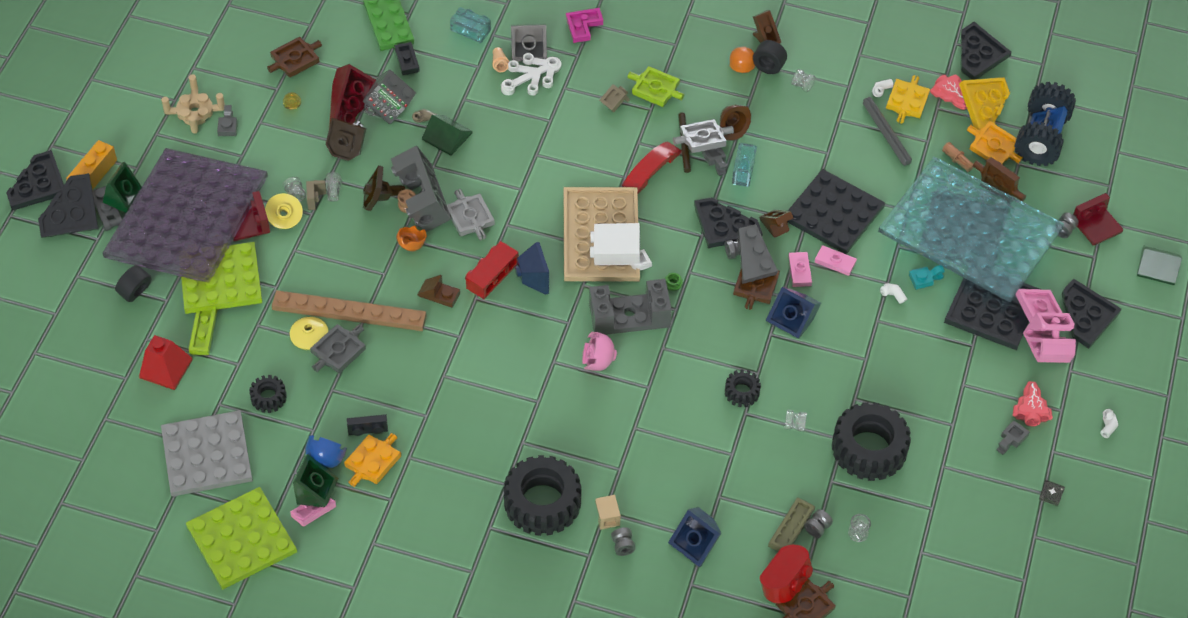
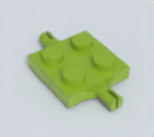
(655, 86)

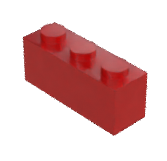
(491, 270)

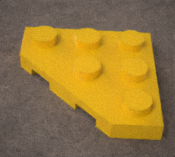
(984, 99)

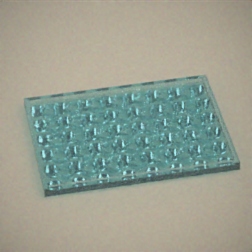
(971, 228)

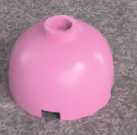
(598, 352)

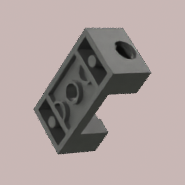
(429, 206)
(649, 310)

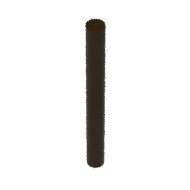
(685, 149)

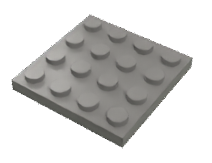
(206, 453)

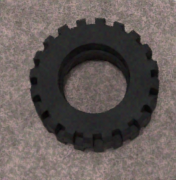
(867, 462)
(542, 517)

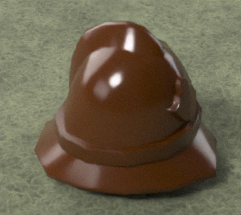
(738, 117)

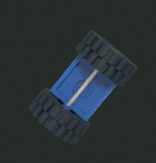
(1042, 137)

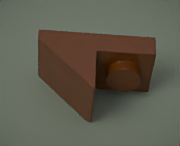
(766, 27)
(776, 221)
(436, 291)

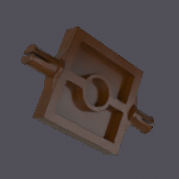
(294, 57)
(1000, 177)
(757, 290)
(809, 602)

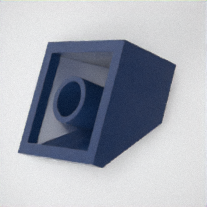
(533, 269)
(793, 311)
(695, 535)

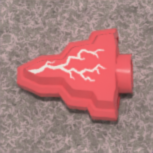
(949, 90)
(1032, 407)

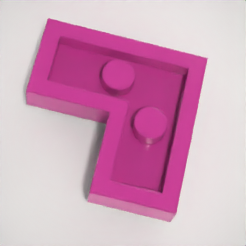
(580, 21)

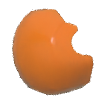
(742, 59)
(411, 238)

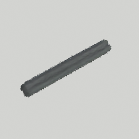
(887, 131)

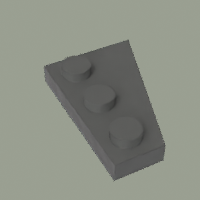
(755, 257)

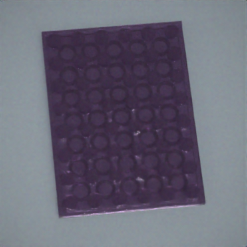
(185, 215)

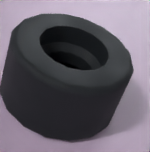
(769, 57)
(133, 283)

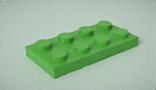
(388, 23)

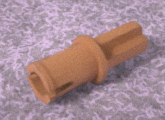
(957, 156)

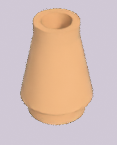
(500, 61)

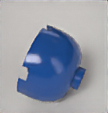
(325, 451)

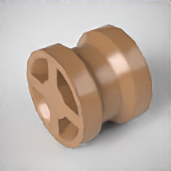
(402, 197)

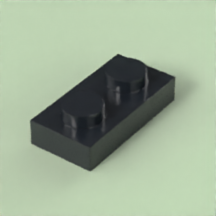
(406, 58)
(367, 424)

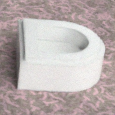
(645, 261)

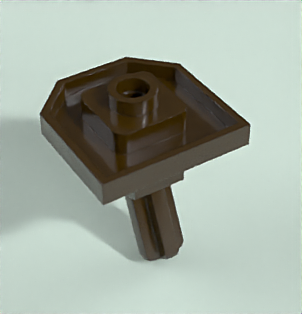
(345, 139)
(378, 190)

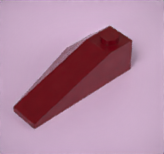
(348, 93)

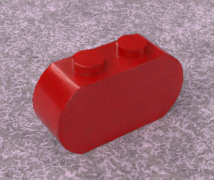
(786, 573)

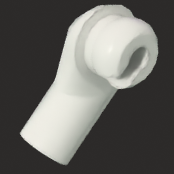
(879, 87)
(895, 290)
(1110, 423)

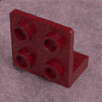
(256, 220)
(1096, 221)

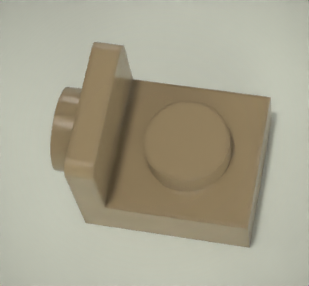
(614, 97)
(314, 189)

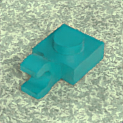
(924, 278)

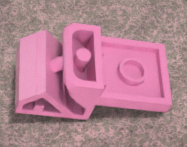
(1045, 325)

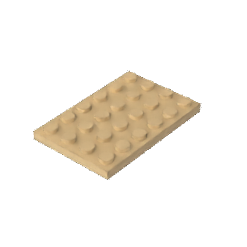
(581, 211)

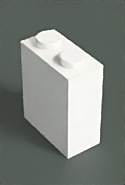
(616, 244)

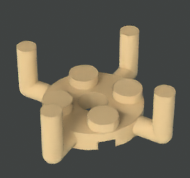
(194, 100)

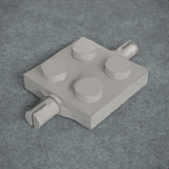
(703, 136)
(470, 214)

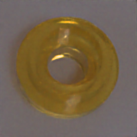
(291, 101)

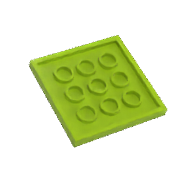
(232, 285)
(241, 538)

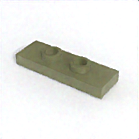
(792, 524)

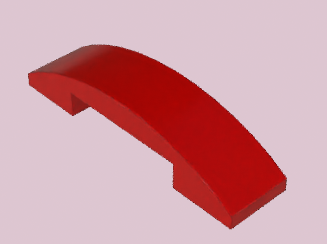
(650, 165)

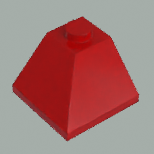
(164, 363)

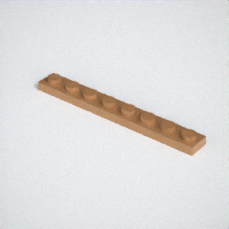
(349, 310)

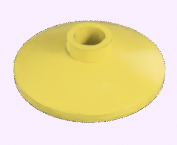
(285, 203)
(306, 339)

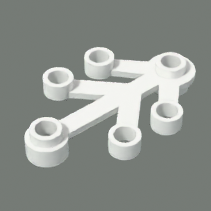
(550, 65)

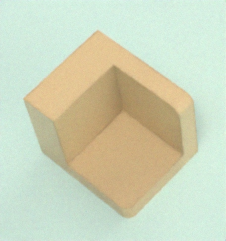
(608, 512)

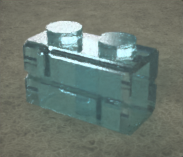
(470, 24)
(744, 164)

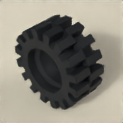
(744, 379)
(268, 384)

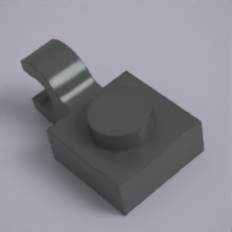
(228, 124)
(716, 157)
(1012, 435)

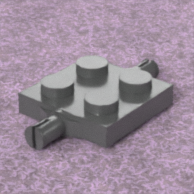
(338, 348)

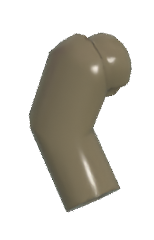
(422, 115)

